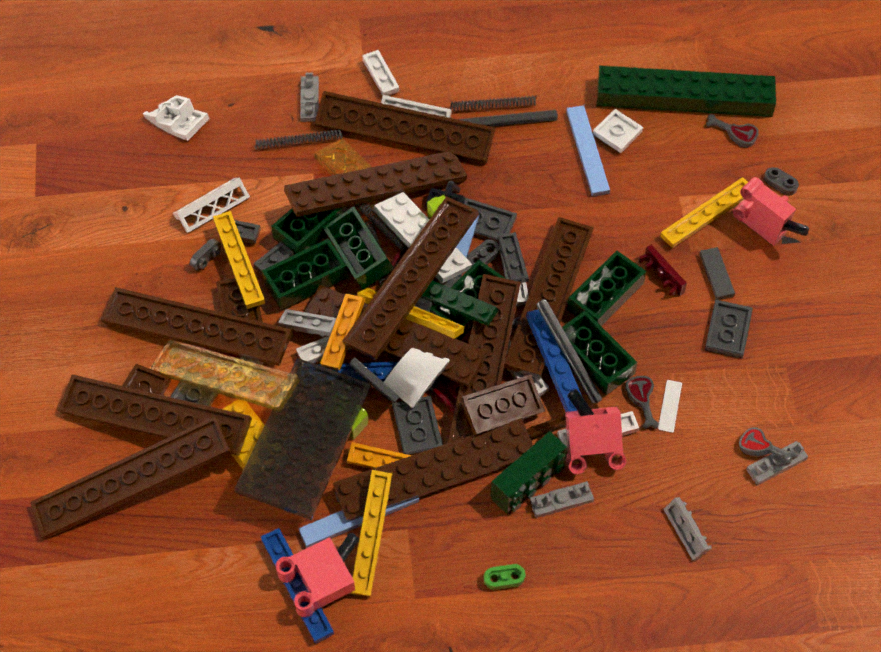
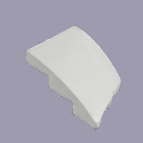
(178, 117)
(415, 375)

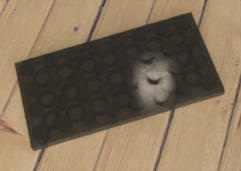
(303, 440)

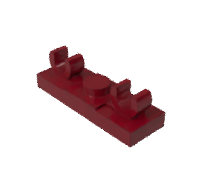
(663, 271)

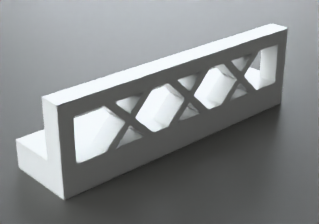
(208, 198)

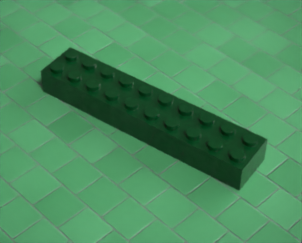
(686, 91)

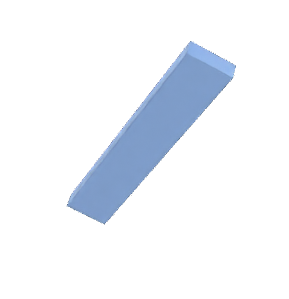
(588, 151)
(336, 525)

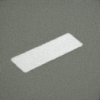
(670, 406)

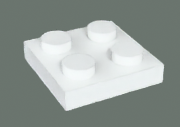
(618, 130)

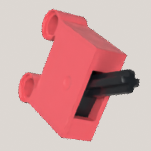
(767, 212)
(593, 433)
(321, 572)

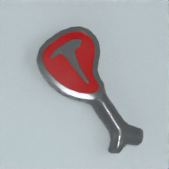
(755, 444)

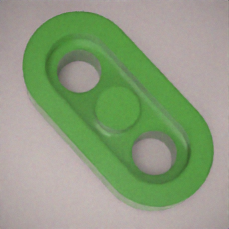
(504, 574)

